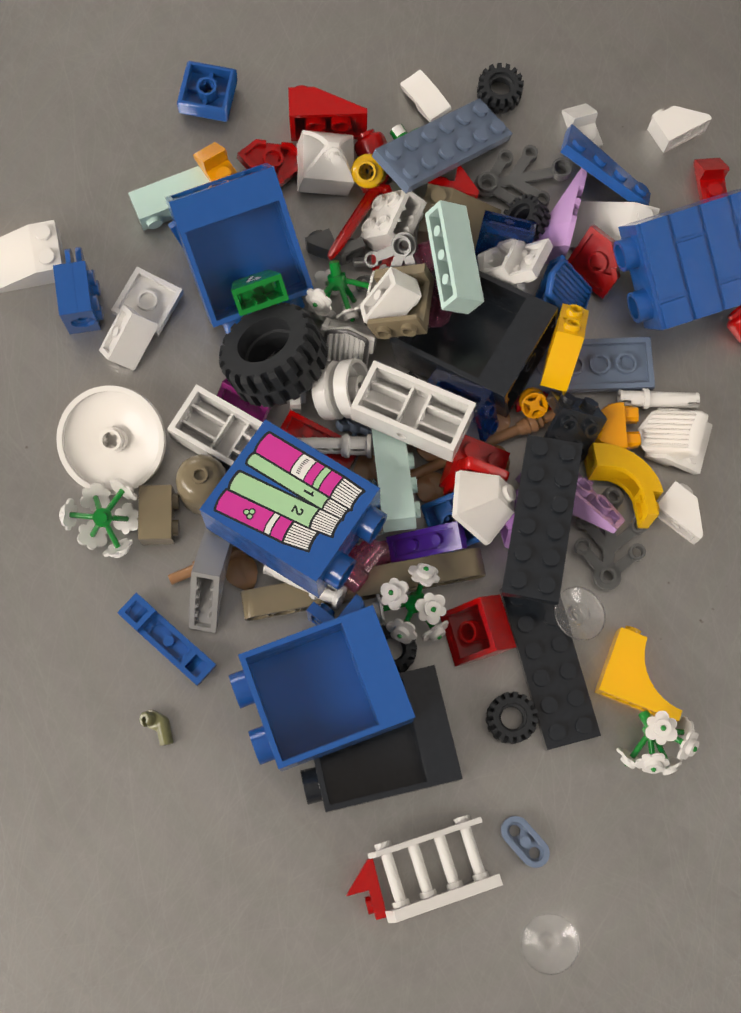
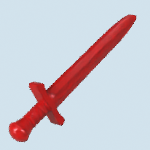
(357, 216)

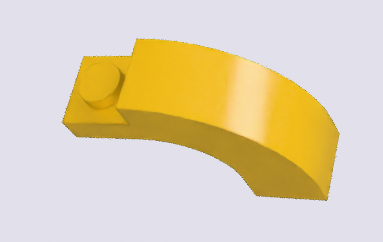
(630, 473)

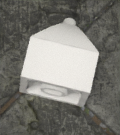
(325, 163)

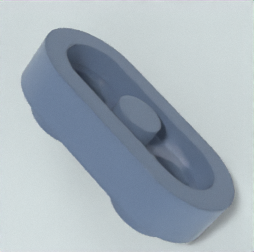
(525, 841)

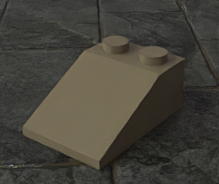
(475, 209)

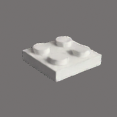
(149, 297)

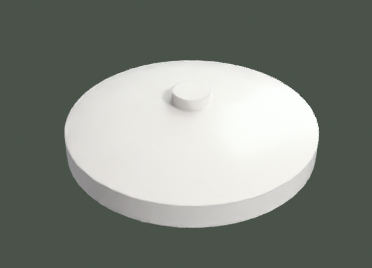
(111, 436)

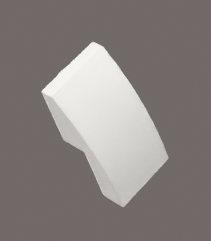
(425, 96)

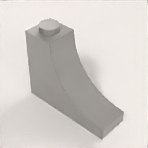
(208, 582)

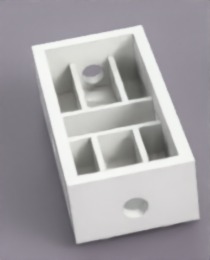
(412, 411)
(212, 426)

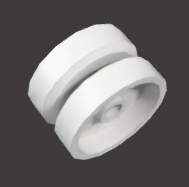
(338, 388)

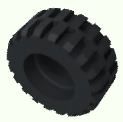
(286, 373)

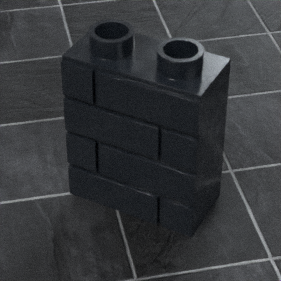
(490, 346)
(394, 761)

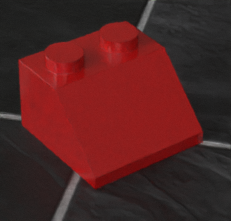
(478, 630)

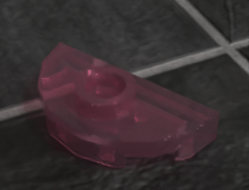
(437, 316)

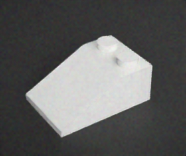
(608, 217)
(29, 256)

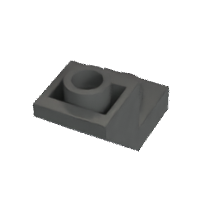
(320, 242)

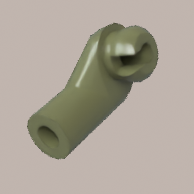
(158, 723)

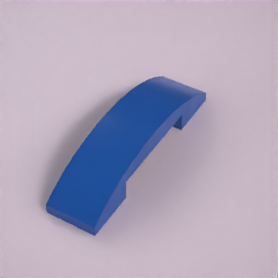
(167, 639)

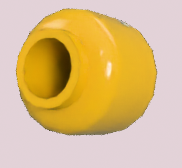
(362, 177)

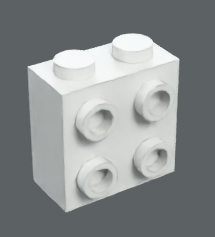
(391, 215)

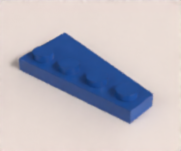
(597, 163)

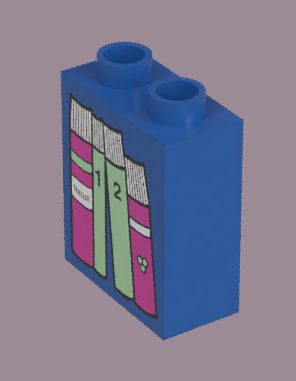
(294, 510)

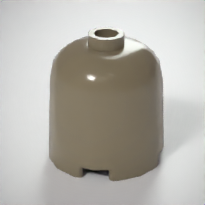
(197, 480)

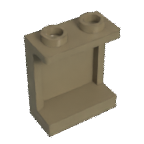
(417, 318)

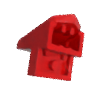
(474, 457)

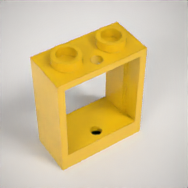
(564, 347)

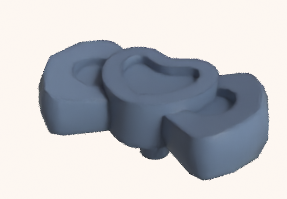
(347, 424)

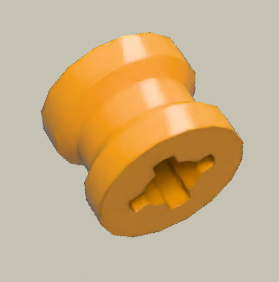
(533, 408)

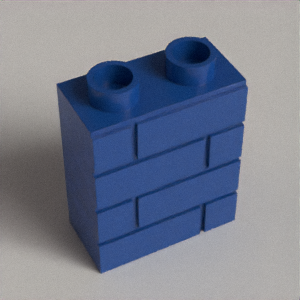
(237, 231)
(683, 262)
(322, 690)

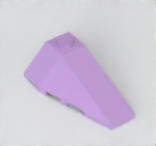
(564, 218)
(593, 507)

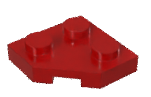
(281, 156)
(596, 261)

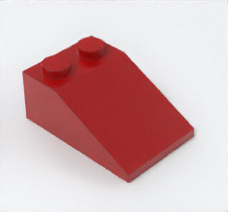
(323, 112)

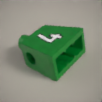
(258, 291)

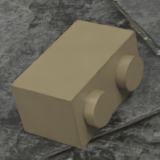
(157, 514)

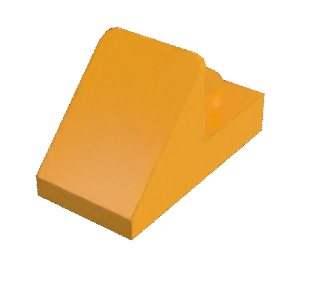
(214, 162)

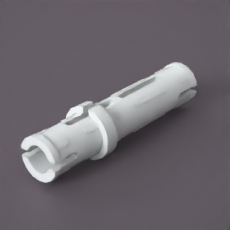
(647, 398)

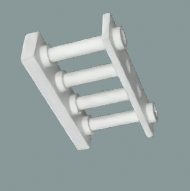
(429, 897)

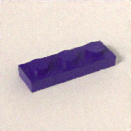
(427, 542)

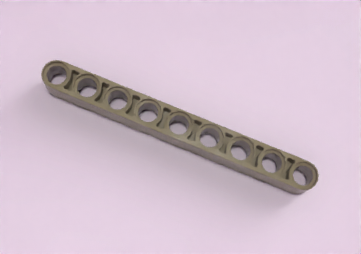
(287, 599)

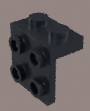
(575, 419)

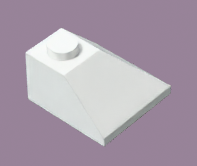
(482, 503)

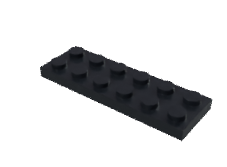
(542, 520)
(551, 673)

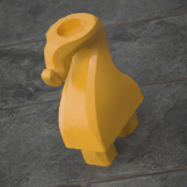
(615, 427)

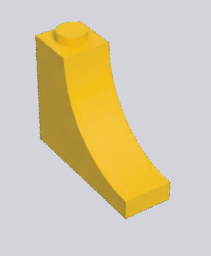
(626, 676)

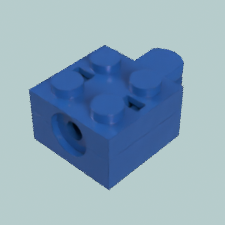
(77, 294)

